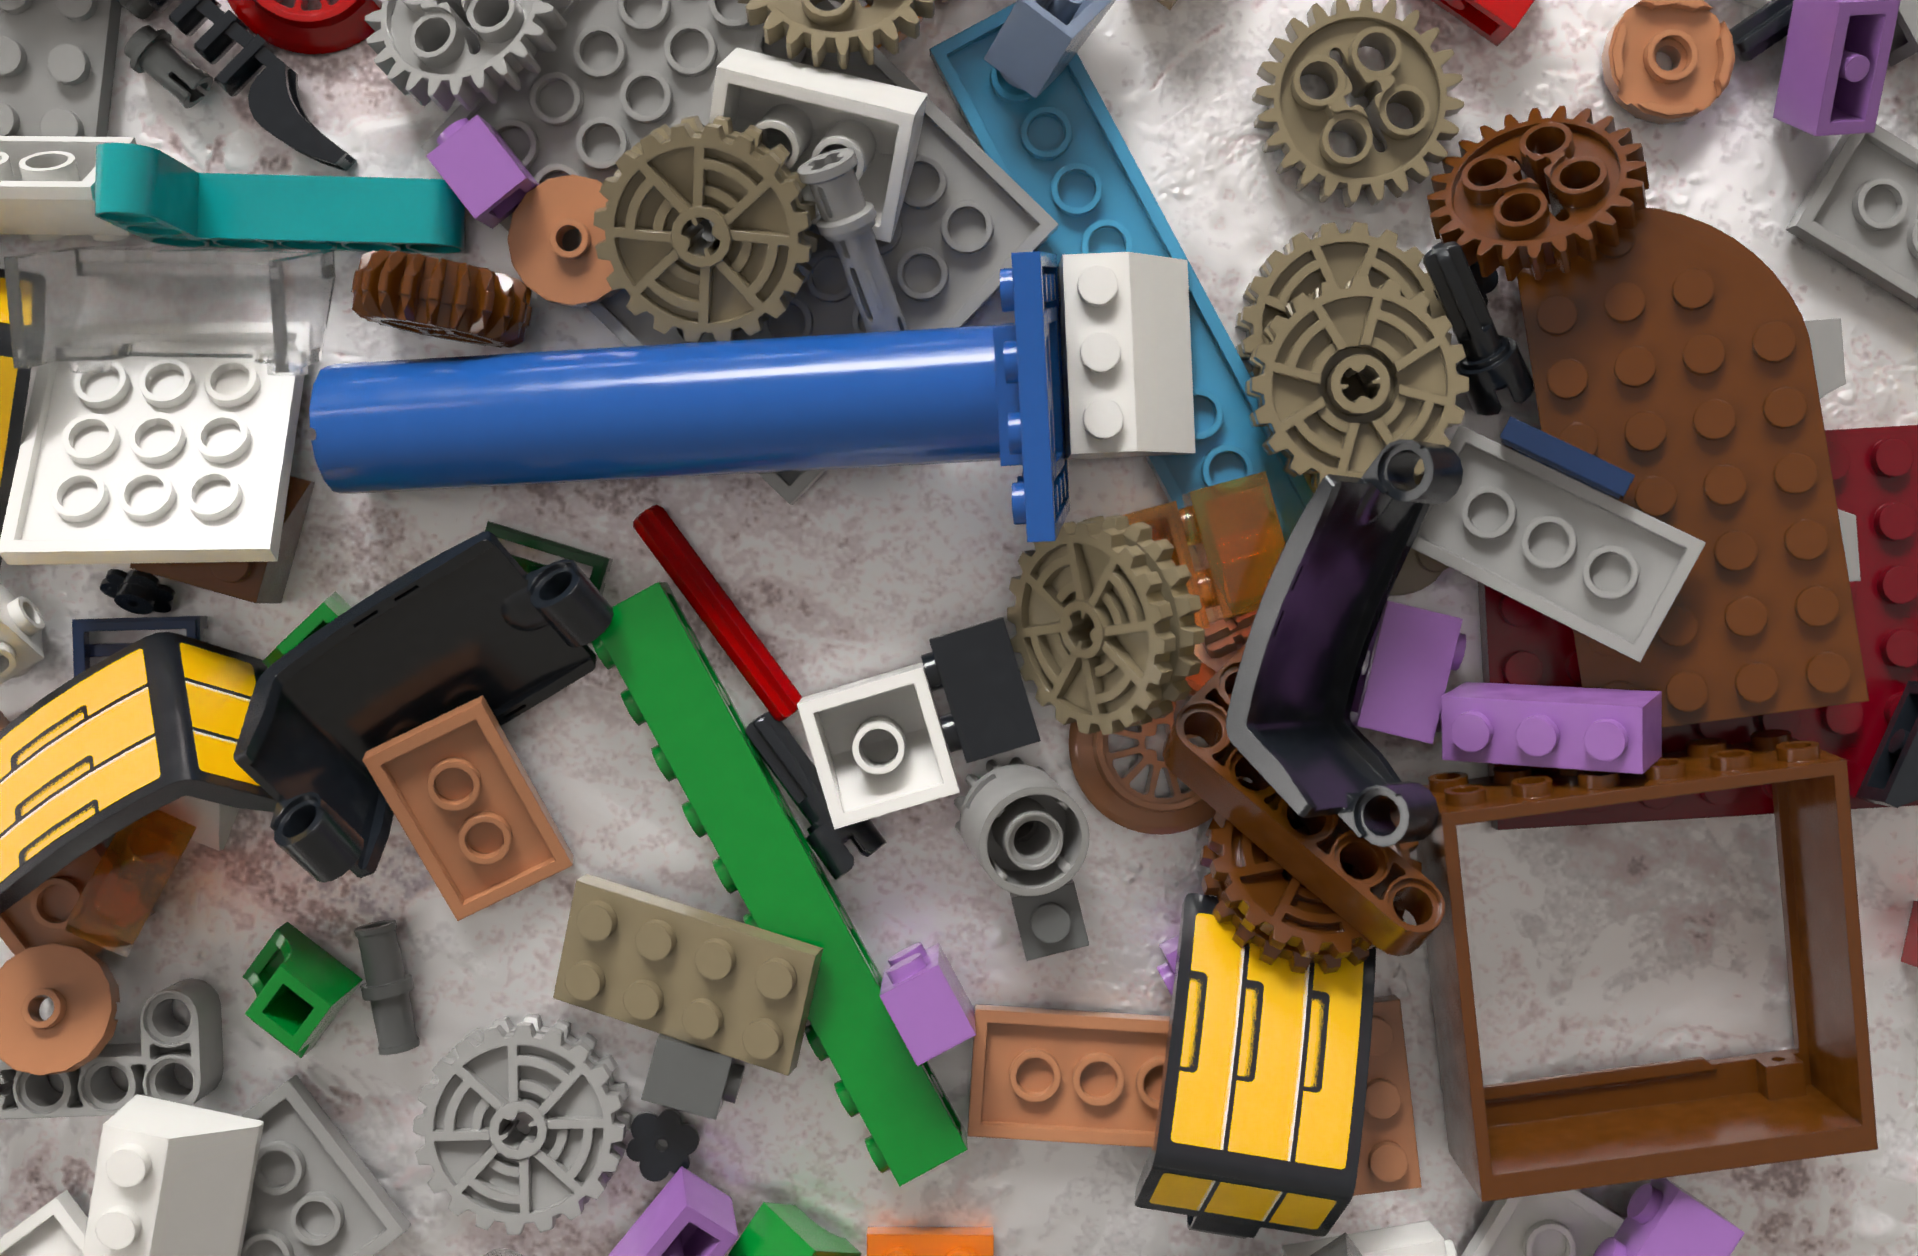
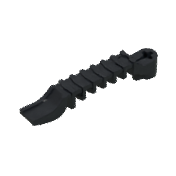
(274, 92)

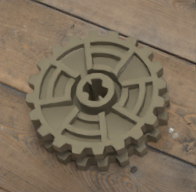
(657, 237)
(1325, 258)
(1347, 333)
(1105, 624)

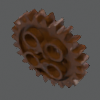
(1578, 167)

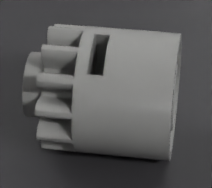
(1022, 828)

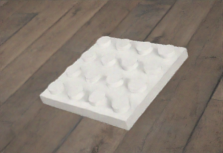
(153, 463)

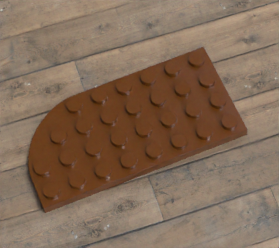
(1705, 388)

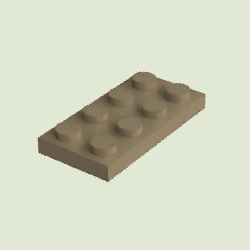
(687, 973)

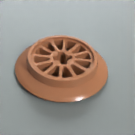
(1113, 793)

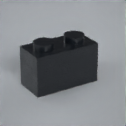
(982, 690)

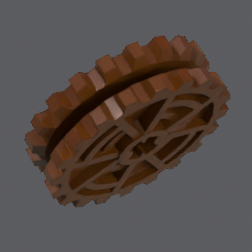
(1276, 908)

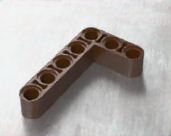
(1309, 858)

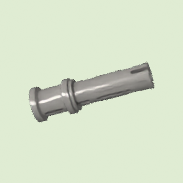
(848, 224)

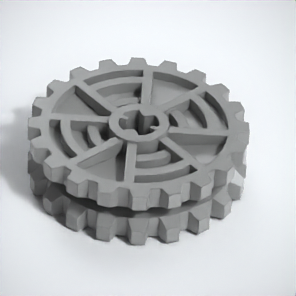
(494, 1165)

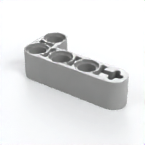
(146, 1064)

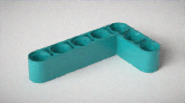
(183, 208)

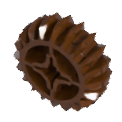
(441, 298)

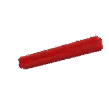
(717, 612)

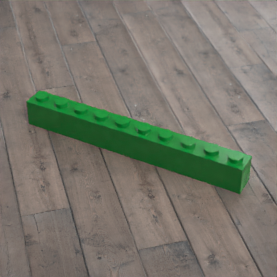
(777, 878)

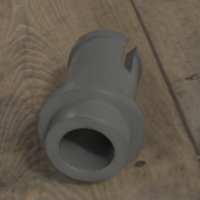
(155, 55)

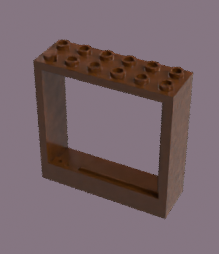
(1681, 1111)

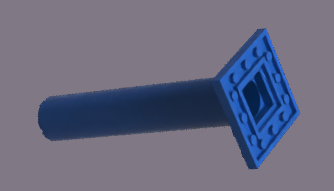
(717, 408)

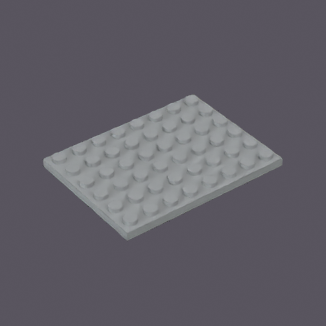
(653, 63)

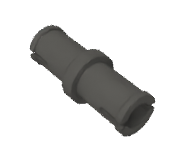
(387, 987)

